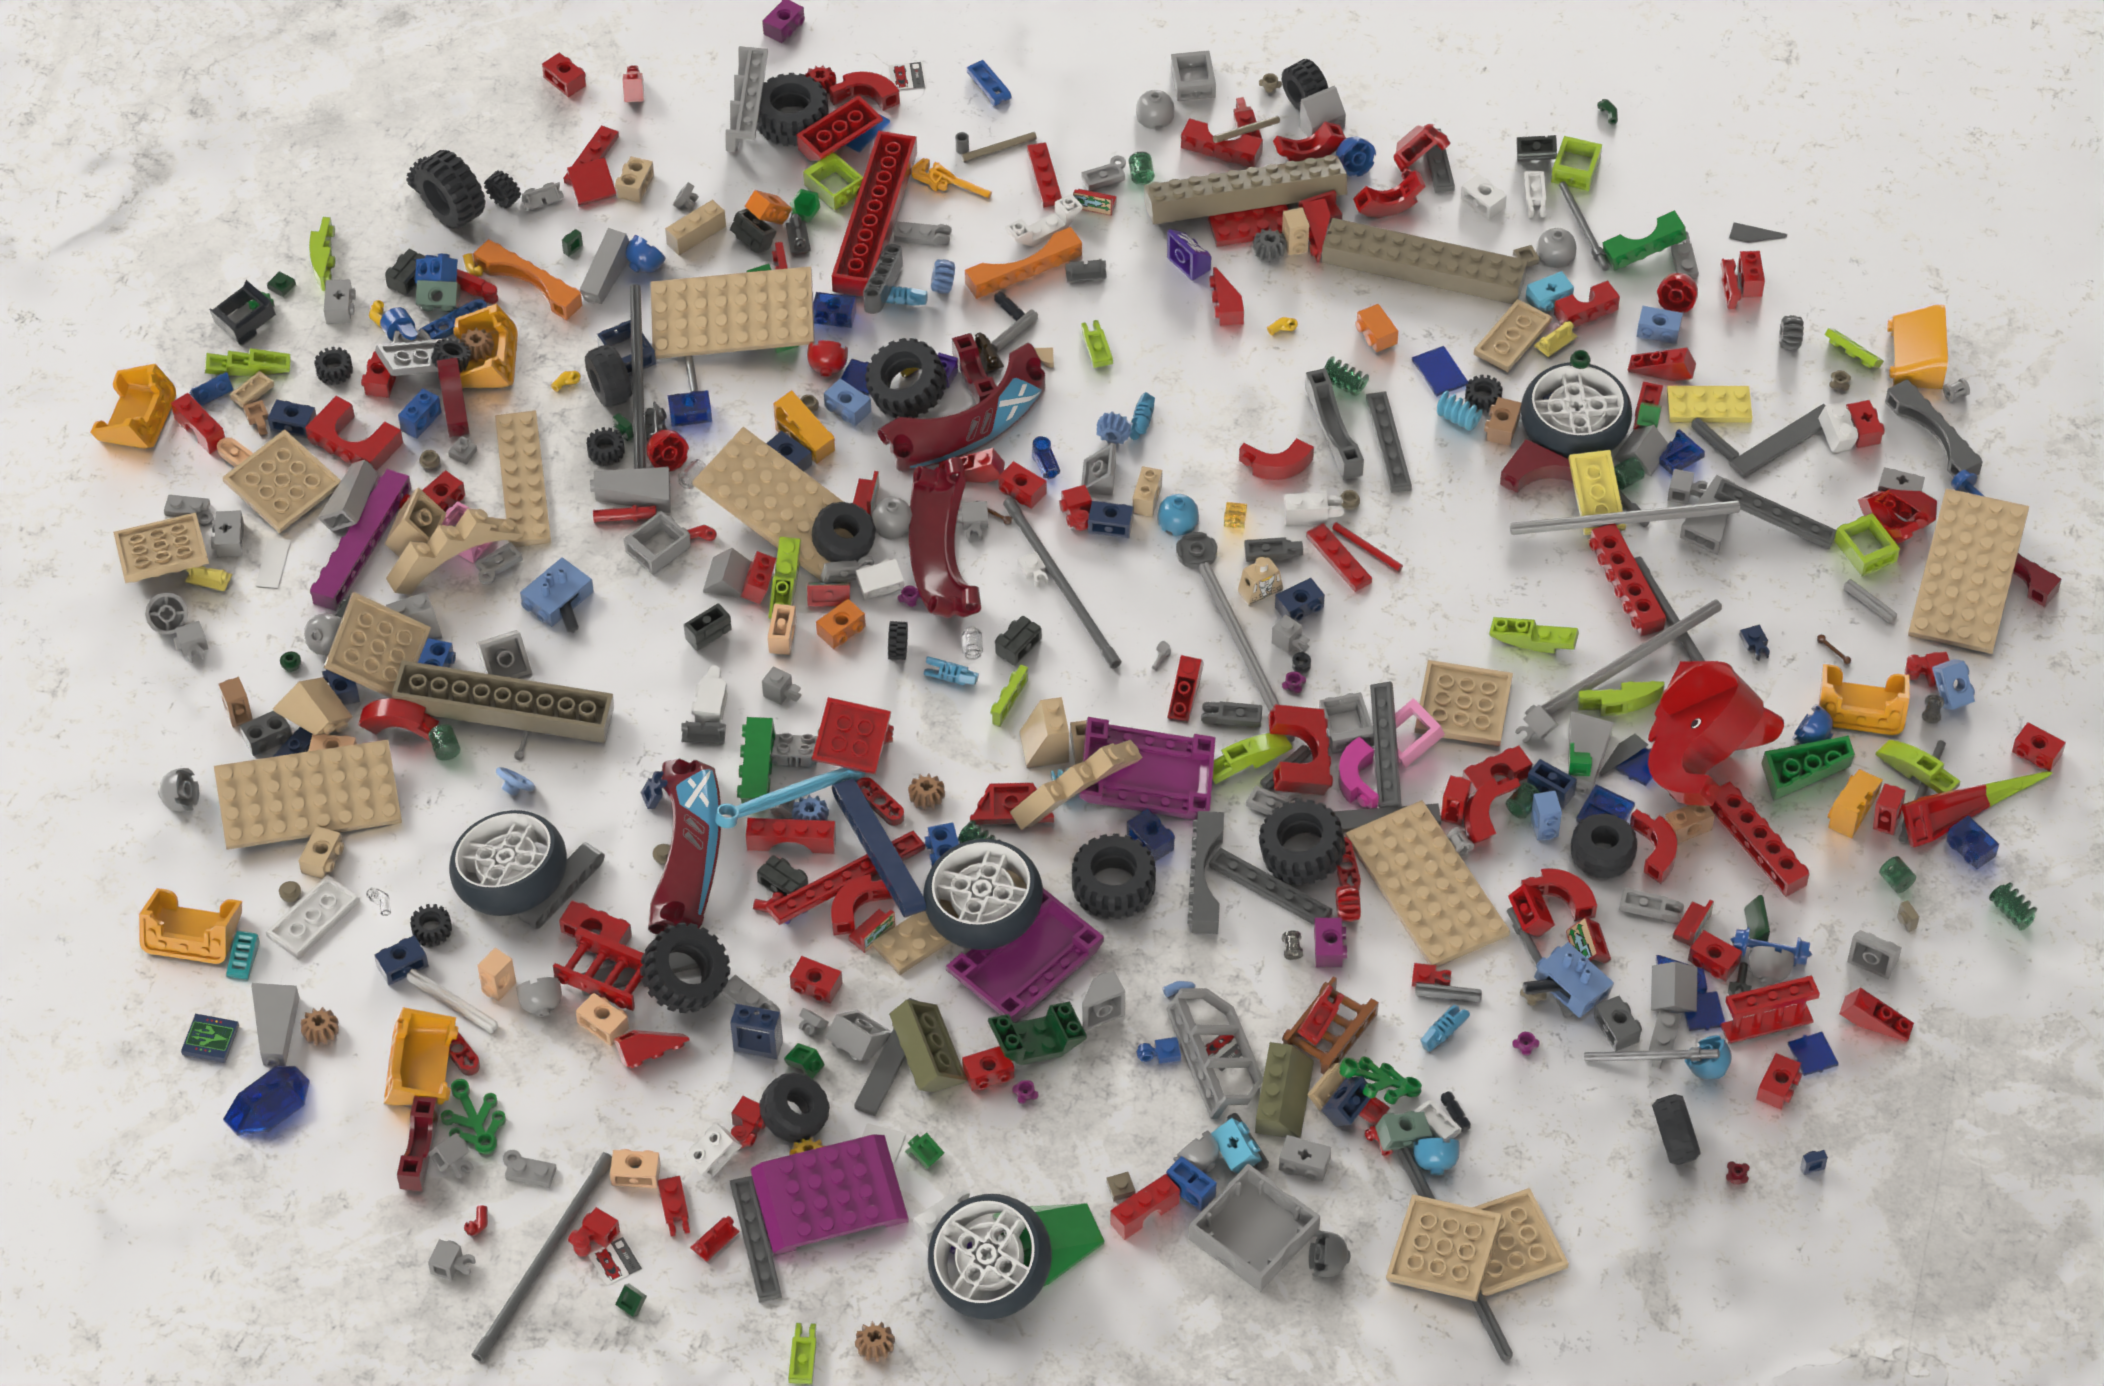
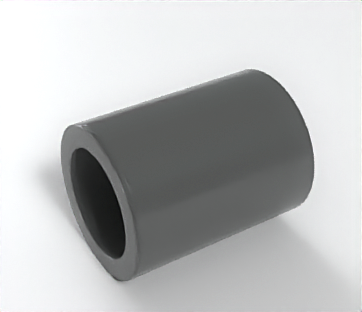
(962, 142)

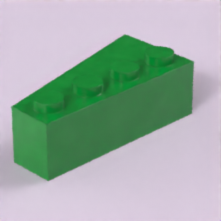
(756, 754)

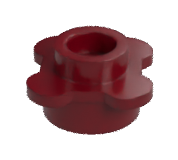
(1734, 1177)

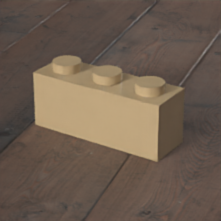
(695, 227)

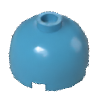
(1178, 514)
(1714, 1067)
(1436, 1154)

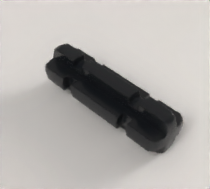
(1008, 305)
(1455, 1111)

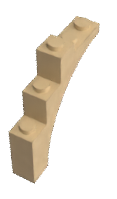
(446, 542)
(1073, 781)

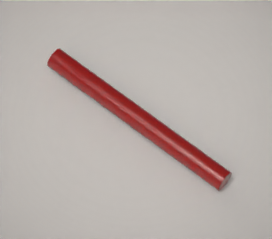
(1367, 546)

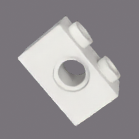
(1483, 196)

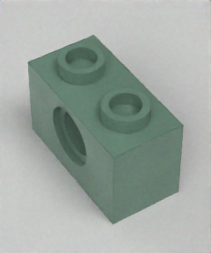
(426, 290)
(1401, 1130)

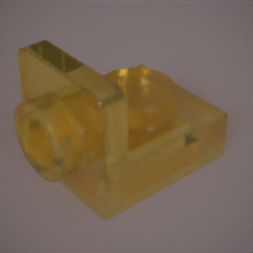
(1235, 515)

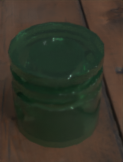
(1140, 166)
(1628, 472)
(446, 744)
(1521, 800)
(1899, 876)

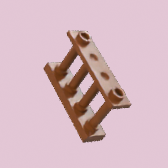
(1342, 1043)

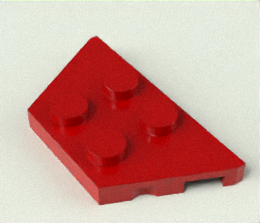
(1000, 800)

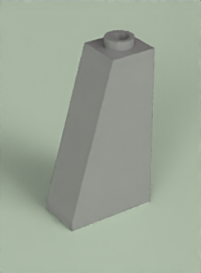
(605, 267)
(634, 487)
(349, 497)
(1706, 530)
(1593, 737)
(275, 1018)

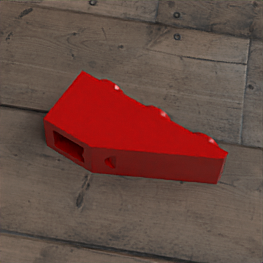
(1318, 219)
(1228, 300)
(1666, 364)
(981, 466)
(1910, 505)
(1185, 688)
(1873, 1014)
(640, 1045)

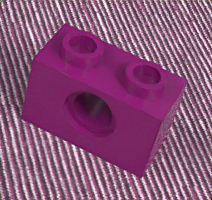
(783, 20)
(1327, 953)

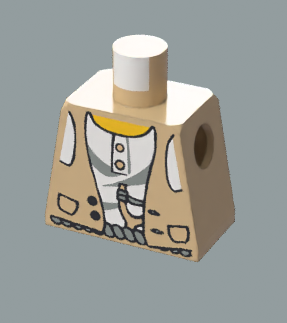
(1259, 581)

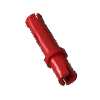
(622, 514)

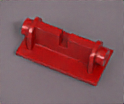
(715, 1238)

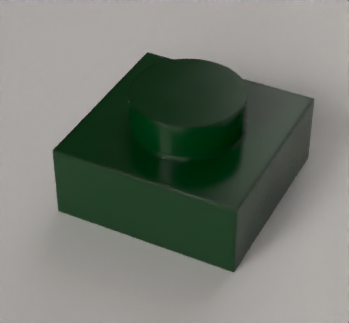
(572, 242)
(281, 284)
(623, 426)
(631, 1300)

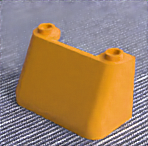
(1920, 347)
(499, 368)
(140, 409)
(1865, 706)
(187, 931)
(419, 1057)

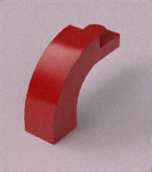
(866, 85)
(1320, 144)
(1392, 201)
(1277, 465)
(1896, 528)
(396, 713)
(1476, 814)
(1663, 837)
(1568, 888)
(851, 897)

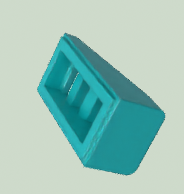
(243, 941)

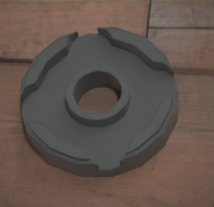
(1196, 540)

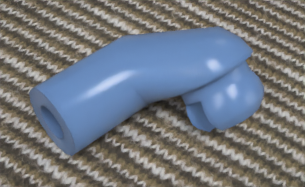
(1174, 988)

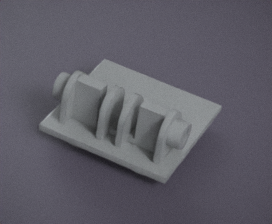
(795, 746)

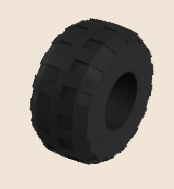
(608, 375)
(847, 517)
(1600, 861)
(806, 1095)
(1676, 1129)

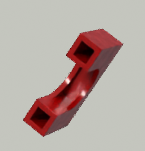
(334, 417)
(1311, 727)

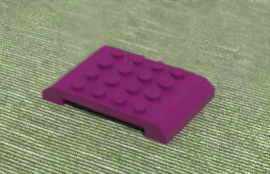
(1168, 780)
(1031, 967)
(828, 1192)

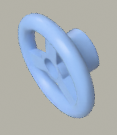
(514, 781)

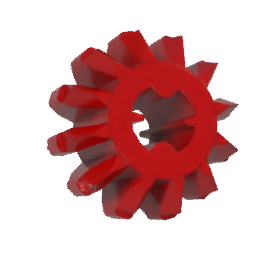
(823, 75)
(1348, 903)

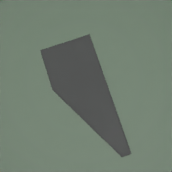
(1751, 233)
(1624, 751)

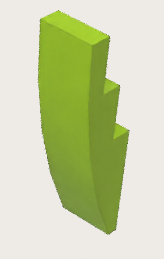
(247, 363)

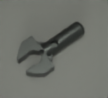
(1741, 979)

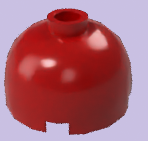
(1677, 292)
(827, 357)
(667, 449)

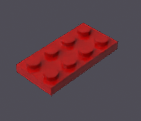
(1243, 225)

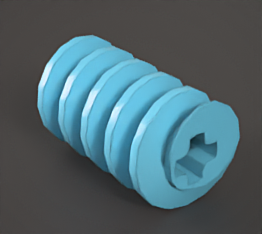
(1457, 412)

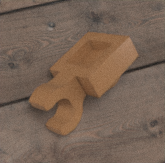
(257, 414)

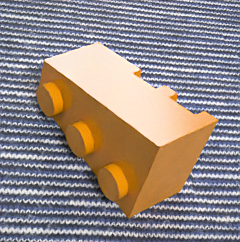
(801, 424)
(1854, 803)

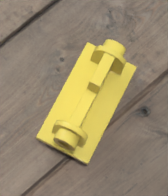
(1556, 340)
(209, 577)

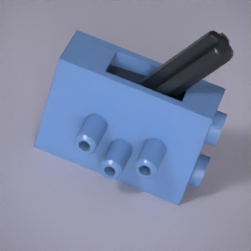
(557, 594)
(1570, 980)

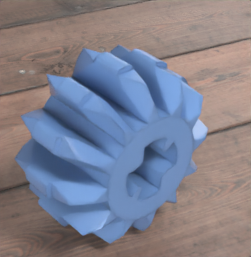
(942, 276)
(1113, 428)
(810, 809)

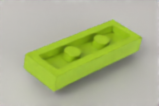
(1853, 348)
(1009, 695)

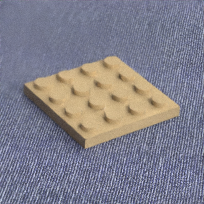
(282, 481)
(160, 548)
(374, 643)
(1466, 701)
(1523, 1245)
(1444, 1247)

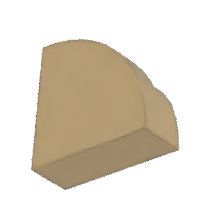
(1046, 356)

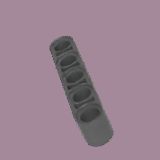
(883, 278)
(578, 870)

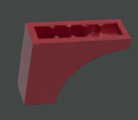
(453, 397)
(1532, 464)

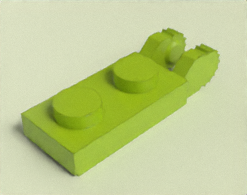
(1097, 345)
(802, 1356)

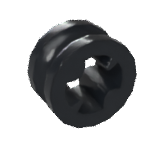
(1301, 656)

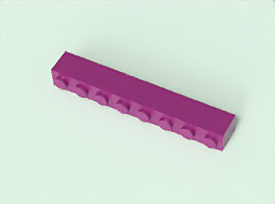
(360, 540)

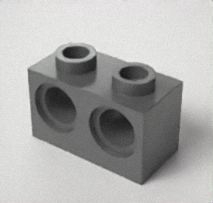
(265, 732)

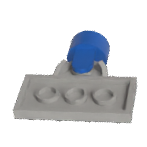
(409, 348)

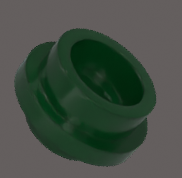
(1580, 359)
(292, 665)

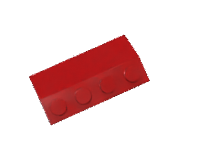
(837, 129)

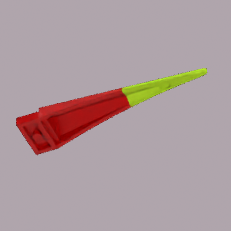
(1934, 814)

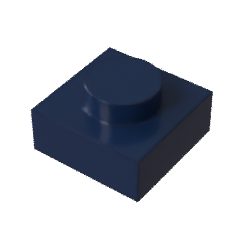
(1813, 1161)

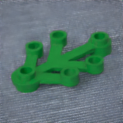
(1382, 1076)
(474, 1120)

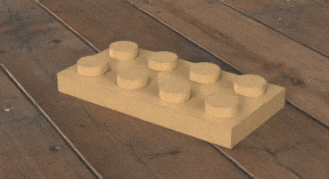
(1512, 335)

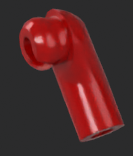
(704, 532)
(761, 905)
(1371, 1134)
(480, 1223)

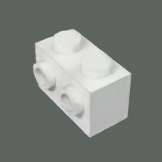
(1838, 427)
(879, 579)
(713, 1150)

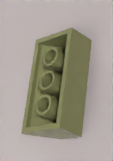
(927, 1046)
(1284, 1091)

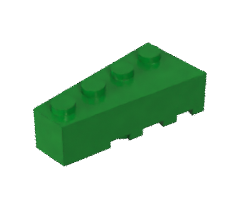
(1804, 764)

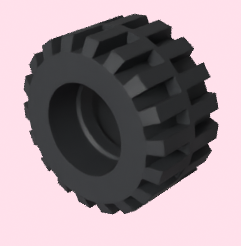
(1302, 81)

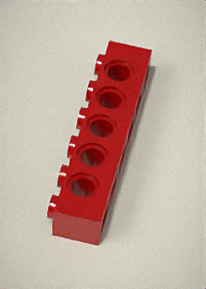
(1627, 580)
(1760, 849)

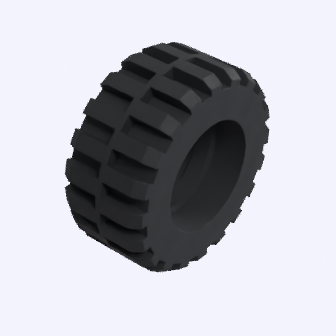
(785, 92)
(449, 189)
(896, 358)
(1297, 819)
(1113, 899)
(699, 946)

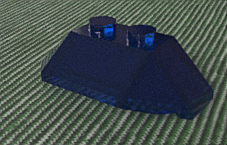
(268, 1101)

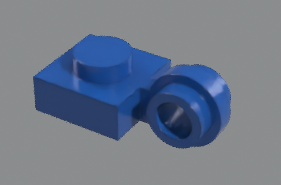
(1165, 1049)

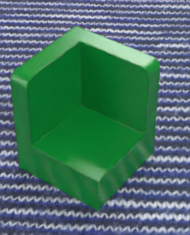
(805, 204)
(1649, 414)
(1578, 762)

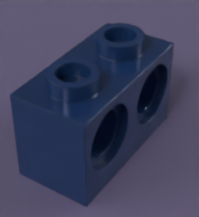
(343, 687)

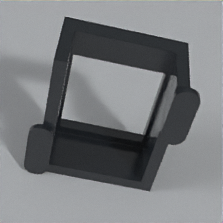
(246, 327)

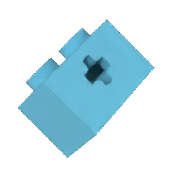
(1546, 291)
(1236, 1145)

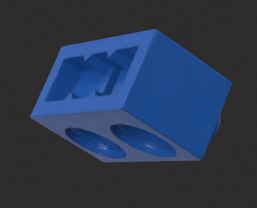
(436, 268)
(419, 413)
(438, 653)
(943, 832)
(1193, 1183)

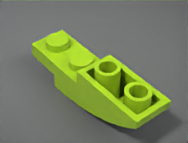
(321, 252)
(786, 573)
(1528, 635)
(1628, 699)
(1248, 752)
(1918, 763)

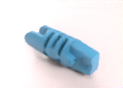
(907, 296)
(1142, 415)
(951, 672)
(1444, 1027)

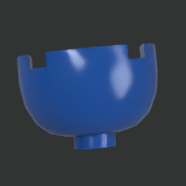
(1356, 155)
(643, 256)
(1814, 727)

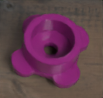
(909, 591)
(1294, 677)
(1526, 1037)
(1025, 1085)

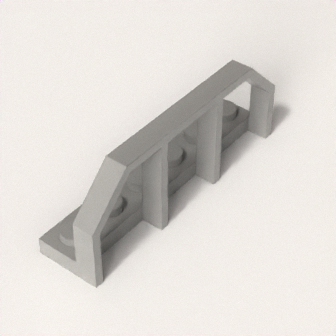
(747, 96)
(1197, 1056)

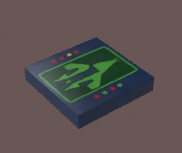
(210, 1038)

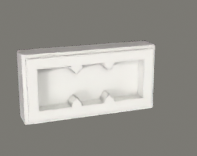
(1439, 1122)

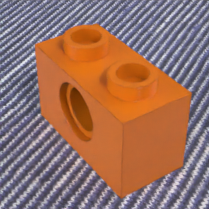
(768, 207)
(840, 624)

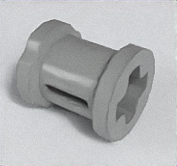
(1956, 389)
(1460, 840)

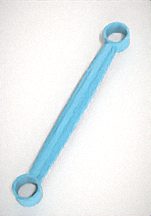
(783, 795)

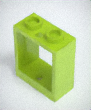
(822, 169)
(1582, 178)
(1874, 560)

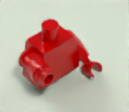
(1416, 144)

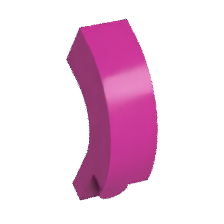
(1352, 761)

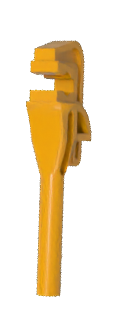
(940, 178)

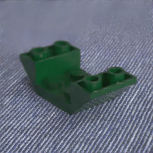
(1039, 1037)

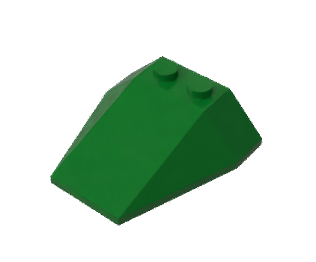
(1071, 1235)

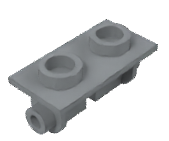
(549, 192)

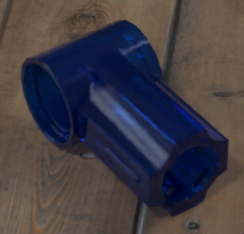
(1044, 457)

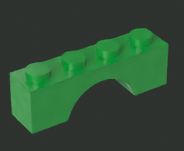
(1624, 251)

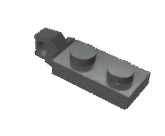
(1272, 548)

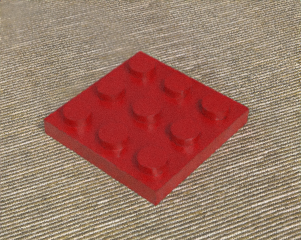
(851, 735)

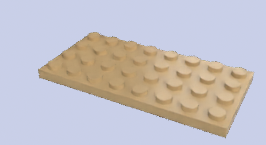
(732, 312)
(768, 494)
(1968, 571)
(296, 792)
(1427, 884)

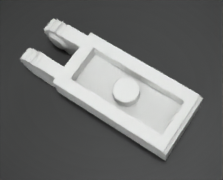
(1535, 192)

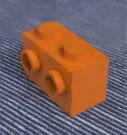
(1376, 328)

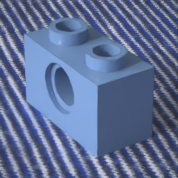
(1659, 324)
(847, 402)
(1945, 675)
(1546, 815)

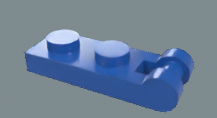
(988, 82)

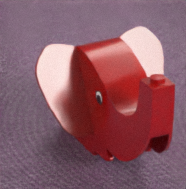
(1702, 722)

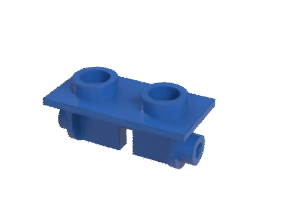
(212, 389)

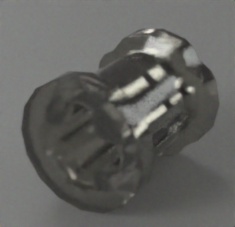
(1932, 710)
(1292, 945)

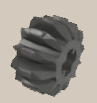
(1269, 244)
(1791, 332)

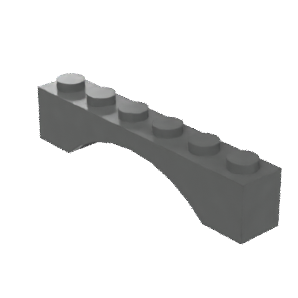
(1909, 403)
(1344, 449)
(1205, 907)

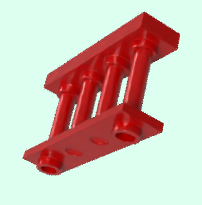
(605, 949)
(1768, 998)

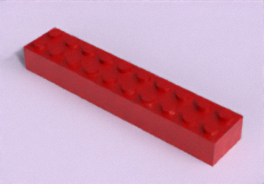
(874, 211)

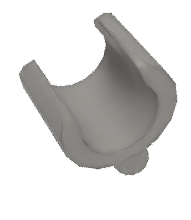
(1164, 650)

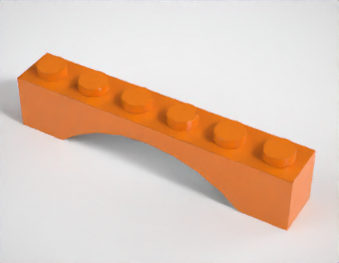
(499, 261)
(988, 278)

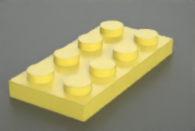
(1709, 404)
(1595, 485)

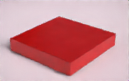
(591, 181)

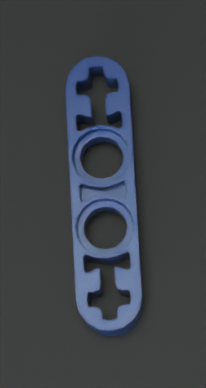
(449, 319)

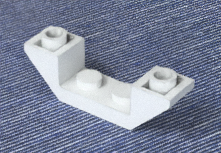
(1042, 230)

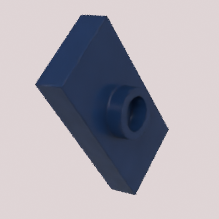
(297, 743)

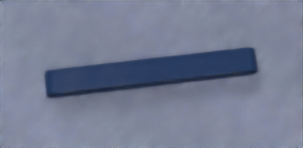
(879, 847)

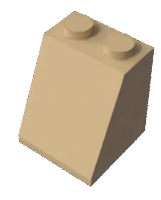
(414, 522)
(314, 707)
(1046, 734)

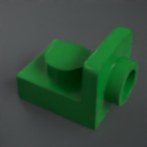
(806, 1059)
(924, 1149)

